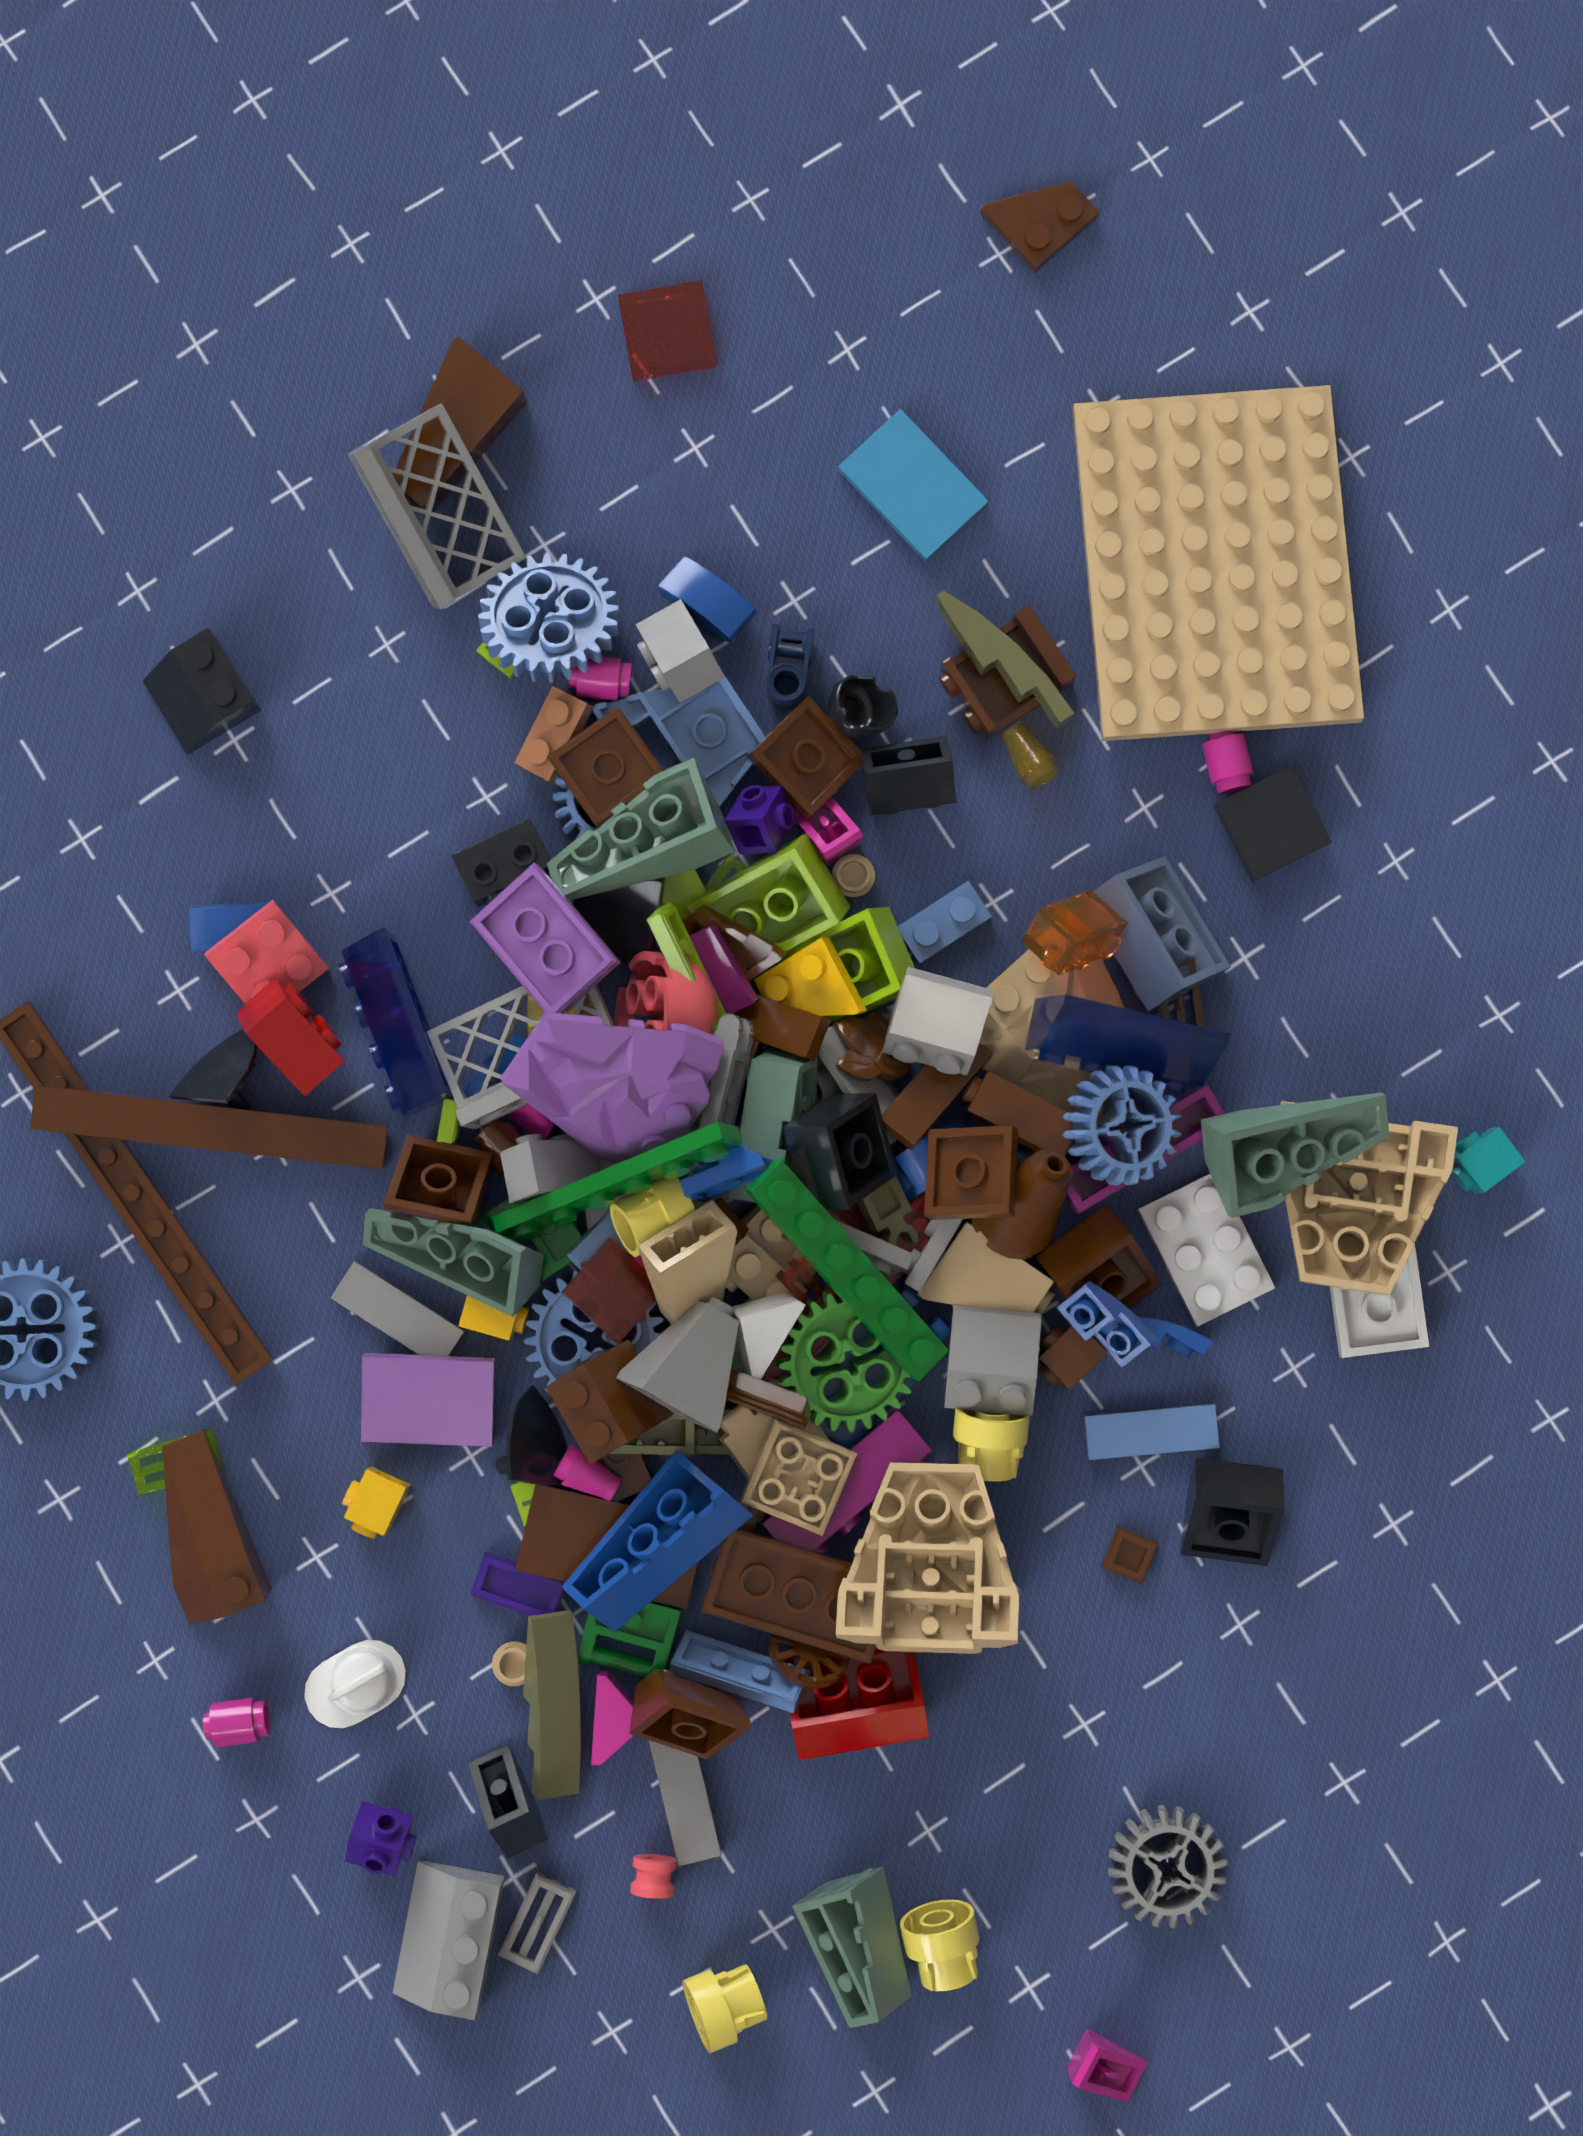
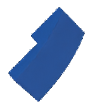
(709, 598)
(213, 922)
(1111, 1322)
(1181, 1338)

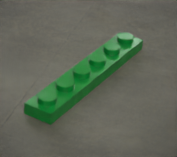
(628, 1177)
(846, 1269)

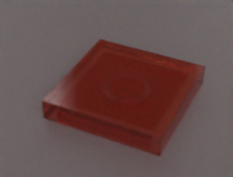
(667, 331)

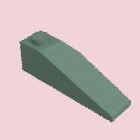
(656, 835)
(1275, 1149)
(459, 1256)

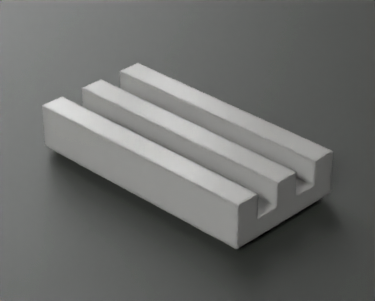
(553, 1887)

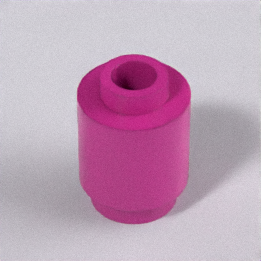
(603, 680)
(1228, 761)
(237, 1722)

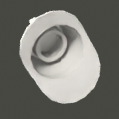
(355, 1684)

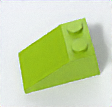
(781, 896)
(871, 954)

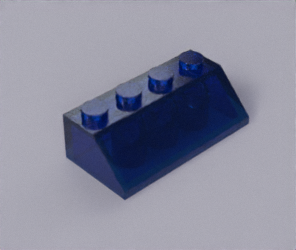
(396, 1022)
(1116, 1036)

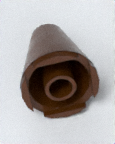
(1039, 1198)

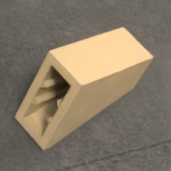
(690, 1260)
(982, 1278)

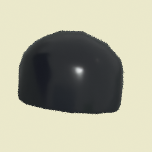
(862, 707)

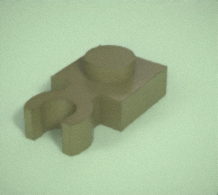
(885, 1212)

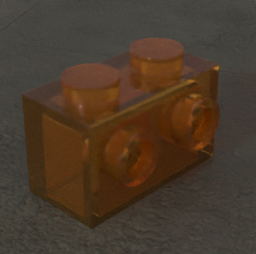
(1075, 932)

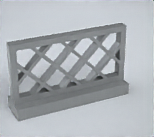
(405, 526)
(494, 1100)

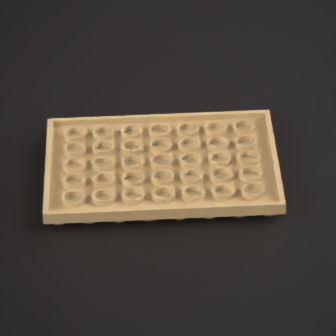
(1217, 563)

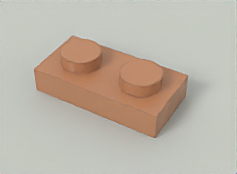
(557, 723)

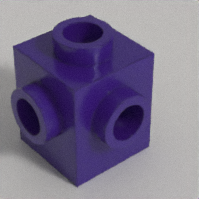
(760, 819)
(380, 1839)

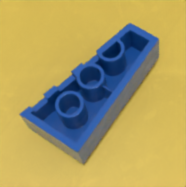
(655, 1542)

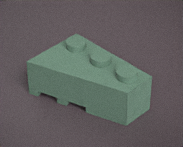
(776, 1094)
(857, 1945)

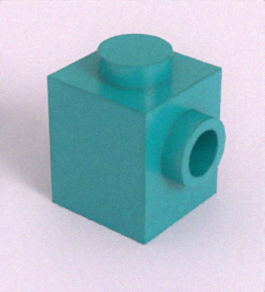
(1484, 1160)

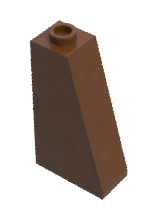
(480, 407)

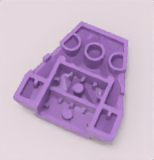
(615, 1084)

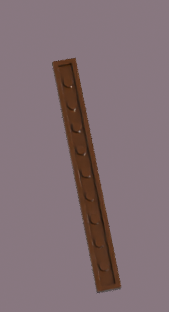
(142, 1206)

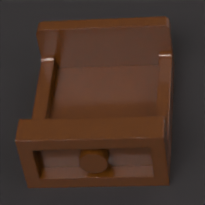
(987, 697)

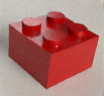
(288, 1035)

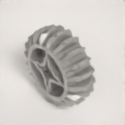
(1177, 1849)

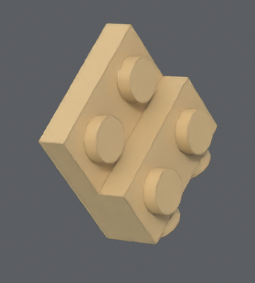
(760, 1258)

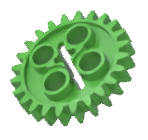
(856, 1397)

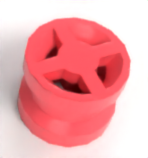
(653, 1876)

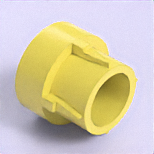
(649, 1212)
(991, 1441)
(943, 1943)
(723, 2005)

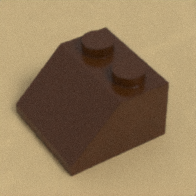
(440, 1181)
(1100, 1253)
(602, 1408)
(686, 1714)

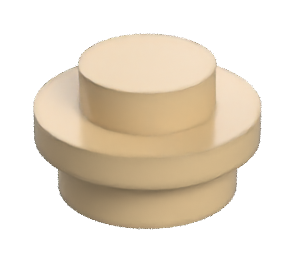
(854, 875)
(509, 1663)

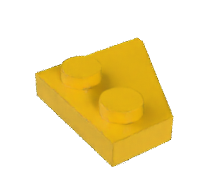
(813, 982)

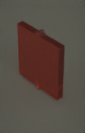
(611, 1290)

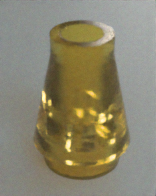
(1030, 758)

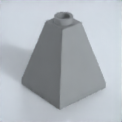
(689, 1364)

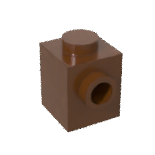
(1067, 1356)

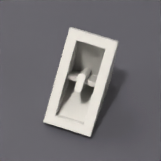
(763, 1329)

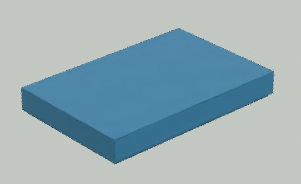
(913, 485)

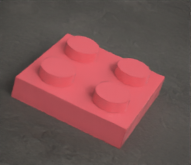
(263, 950)

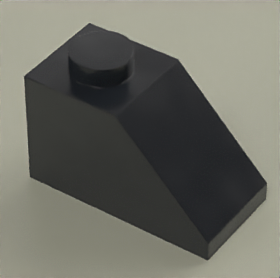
(507, 1802)

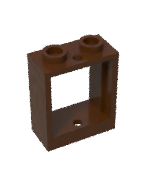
(1002, 1103)

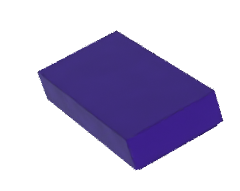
(515, 1589)

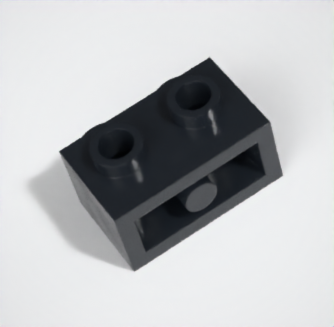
(908, 775)
(499, 860)

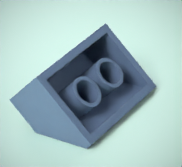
(1160, 933)

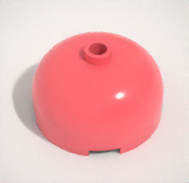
(667, 994)

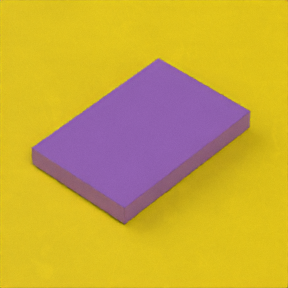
(544, 941)
(427, 1399)

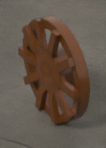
(806, 1657)

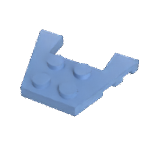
(705, 726)

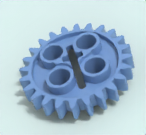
(581, 630)
(25, 1291)
(549, 1329)

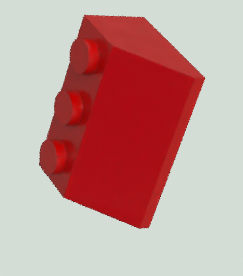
(863, 1709)

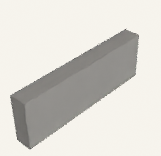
(396, 1312)
(686, 1804)

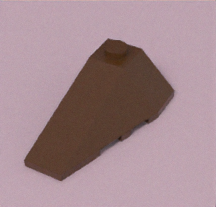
(209, 1544)

